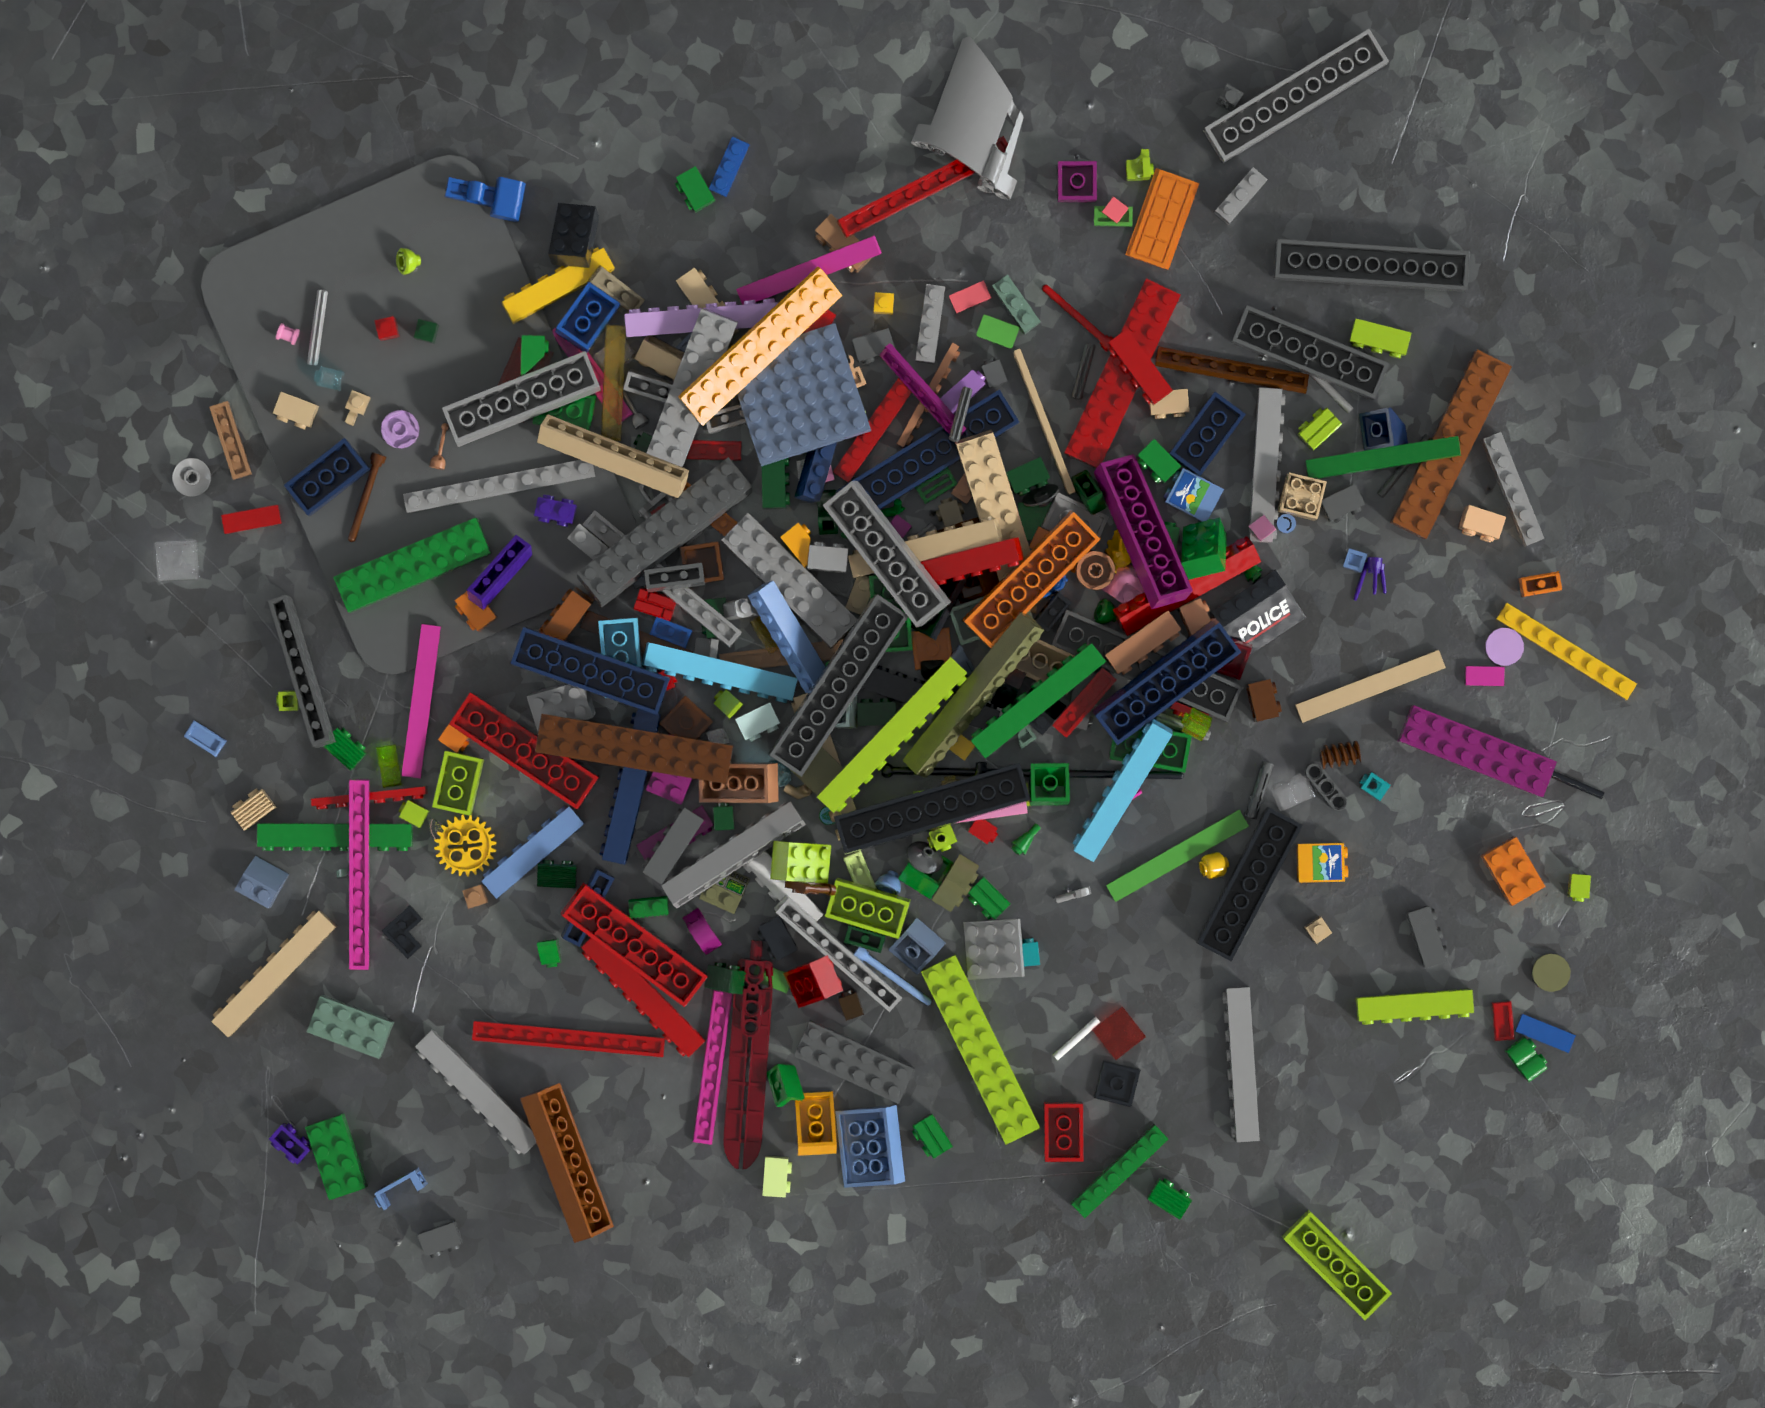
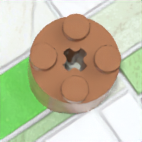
(1105, 574)

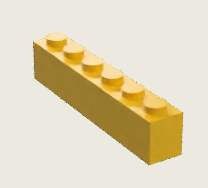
(553, 287)

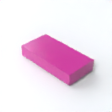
(1484, 676)

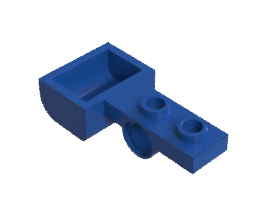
(503, 199)

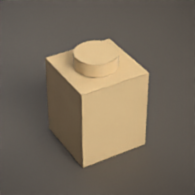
(1318, 930)

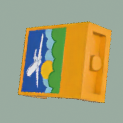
(1321, 862)

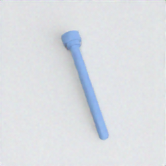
(863, 954)

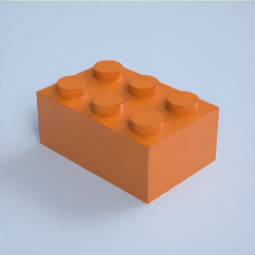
(1513, 871)

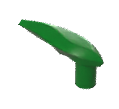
(895, 510)

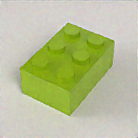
(458, 783)
(800, 862)

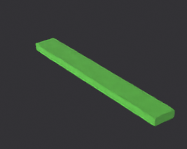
(1177, 855)

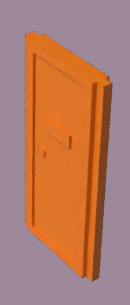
(1162, 219)

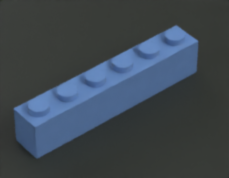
(787, 634)
(532, 852)

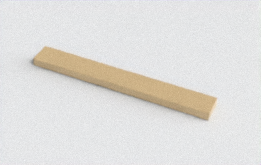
(1043, 422)
(1370, 686)

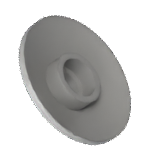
(184, 470)

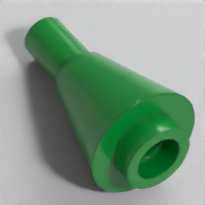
(1253, 573)
(1022, 843)

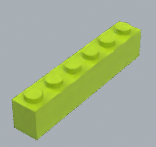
(1414, 1005)

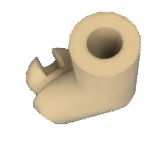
(797, 792)

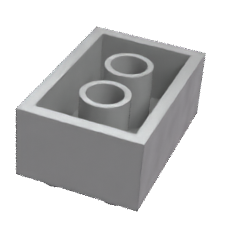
(561, 701)

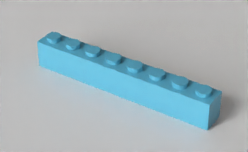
(719, 671)
(1122, 790)

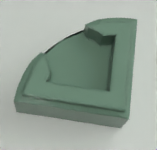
(1025, 736)

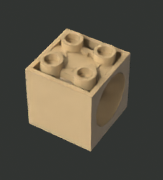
(1301, 496)

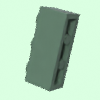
(1015, 304)

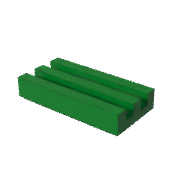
(950, 477)

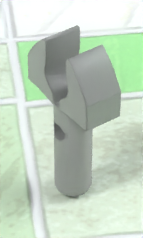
(1074, 894)

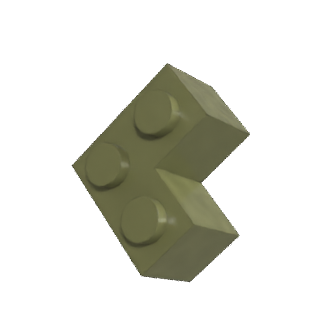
(956, 883)

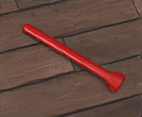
(1104, 339)

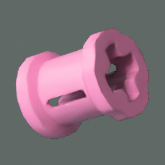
(287, 334)

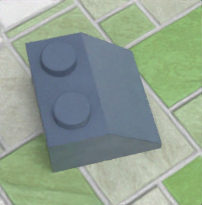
(261, 882)
(917, 946)

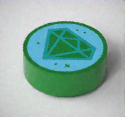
(824, 816)

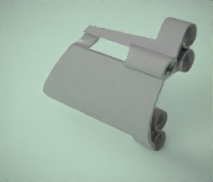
(971, 121)

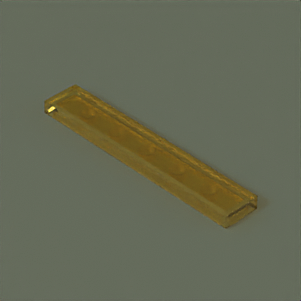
(613, 381)

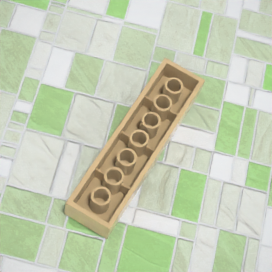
(991, 488)

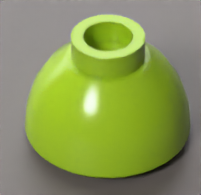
(407, 261)

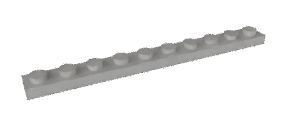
(498, 485)
(683, 597)

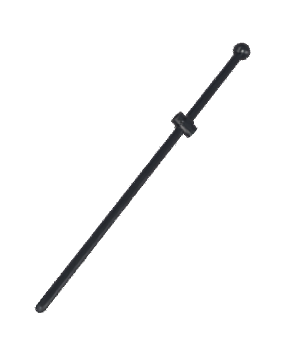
(981, 767)

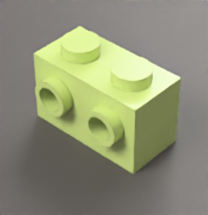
(775, 1176)

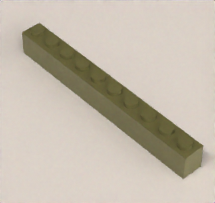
(973, 695)

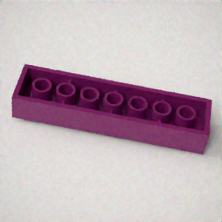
(1143, 531)
(1477, 751)

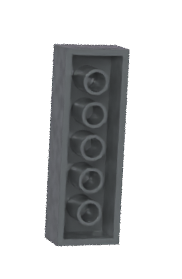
(854, 1062)

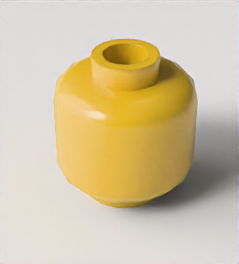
(1213, 865)

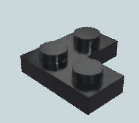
(399, 931)

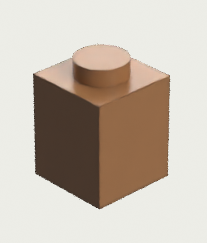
(475, 896)

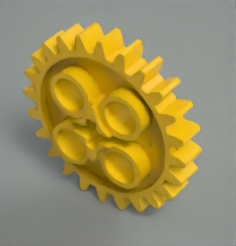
(466, 862)

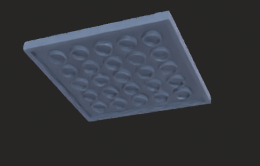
(803, 399)

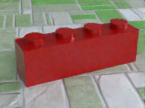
(1140, 367)

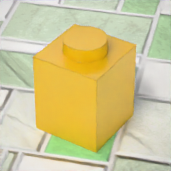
(883, 303)

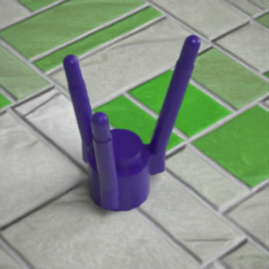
(1374, 566)

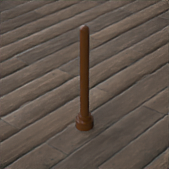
(376, 461)

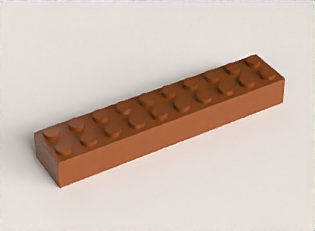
(1462, 419)

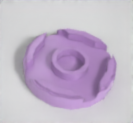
(400, 429)
(1504, 646)

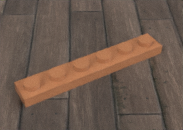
(942, 372)

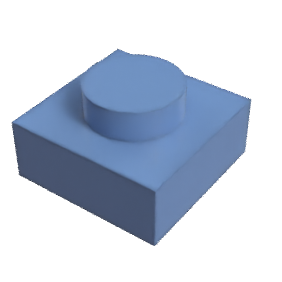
(1355, 560)

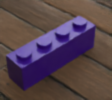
(499, 572)

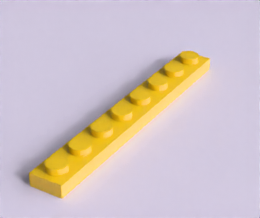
(1566, 651)

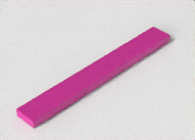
(793, 276)
(421, 701)
(712, 1067)

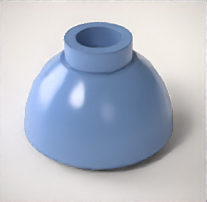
(889, 883)

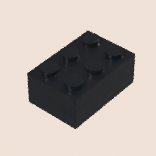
(573, 235)

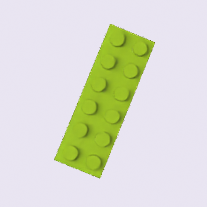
(1336, 1264)

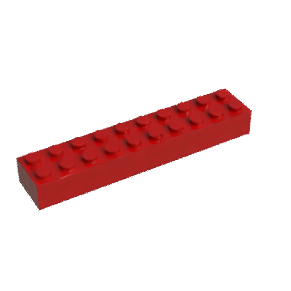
(1114, 388)

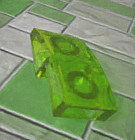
(389, 766)

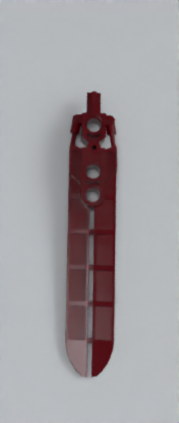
(758, 1061)

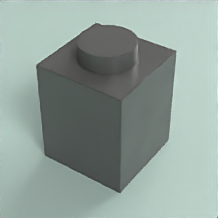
(993, 373)

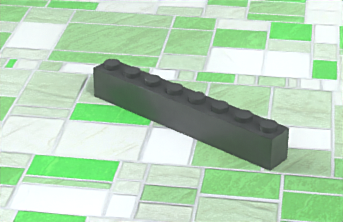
(301, 671)

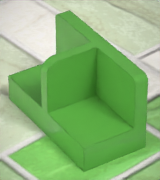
(997, 331)

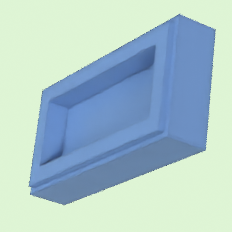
(205, 738)

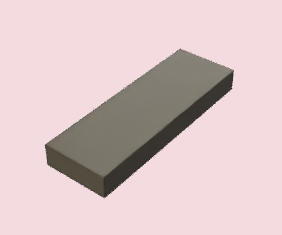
(616, 289)

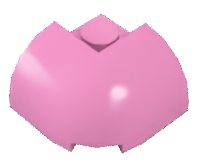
(1124, 585)

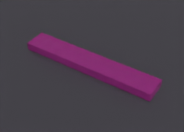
(919, 387)

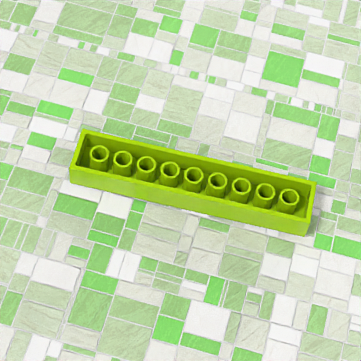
(892, 734)
(980, 1049)

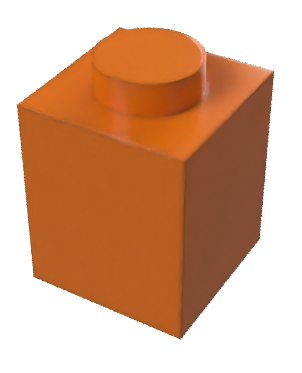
(454, 739)

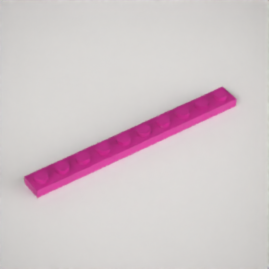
(359, 874)

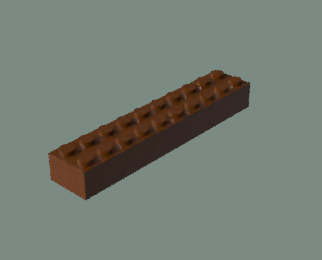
(634, 748)

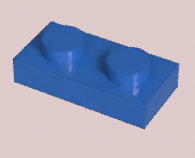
(671, 632)

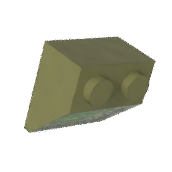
(727, 892)

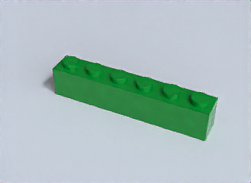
(1119, 1170)

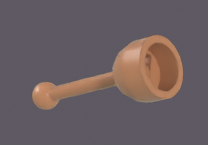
(438, 461)

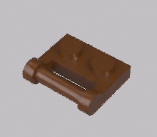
(811, 888)

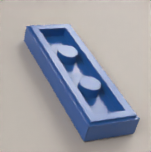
(1545, 1033)

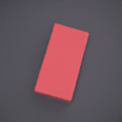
(970, 297)

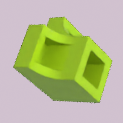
(1139, 168)

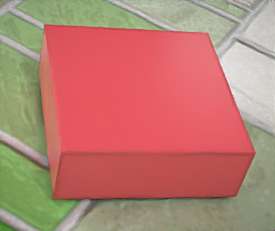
(1115, 210)

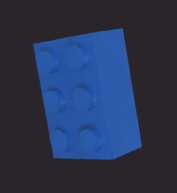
(587, 317)

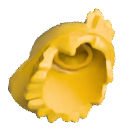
(1117, 551)

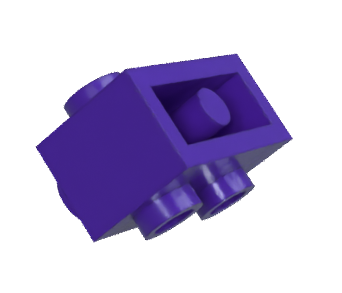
(549, 509)
(290, 1143)

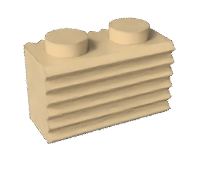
(253, 809)

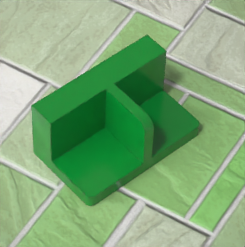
(784, 1084)

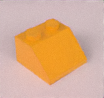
(798, 542)

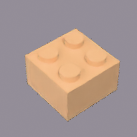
(1482, 523)

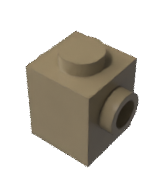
(950, 512)

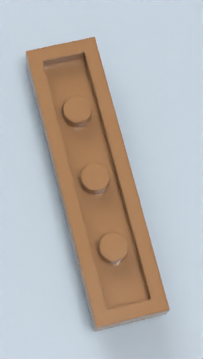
(230, 440)

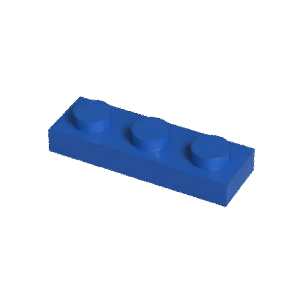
(729, 167)

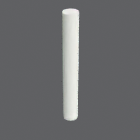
(1076, 1038)

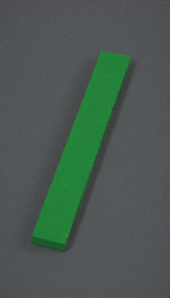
(1383, 457)

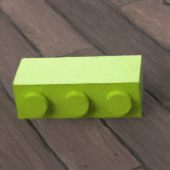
(1379, 338)

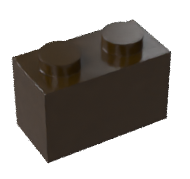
(850, 1004)

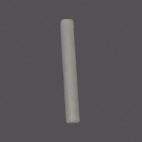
(1334, 394)

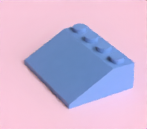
(870, 1146)

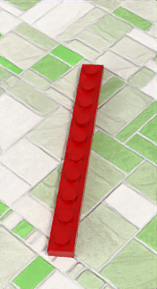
(908, 195)
(568, 1039)

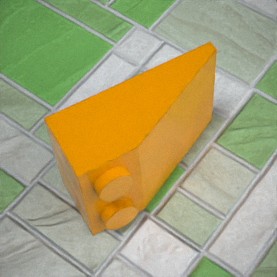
(816, 1124)

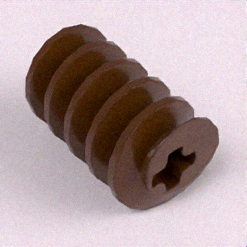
(1340, 754)

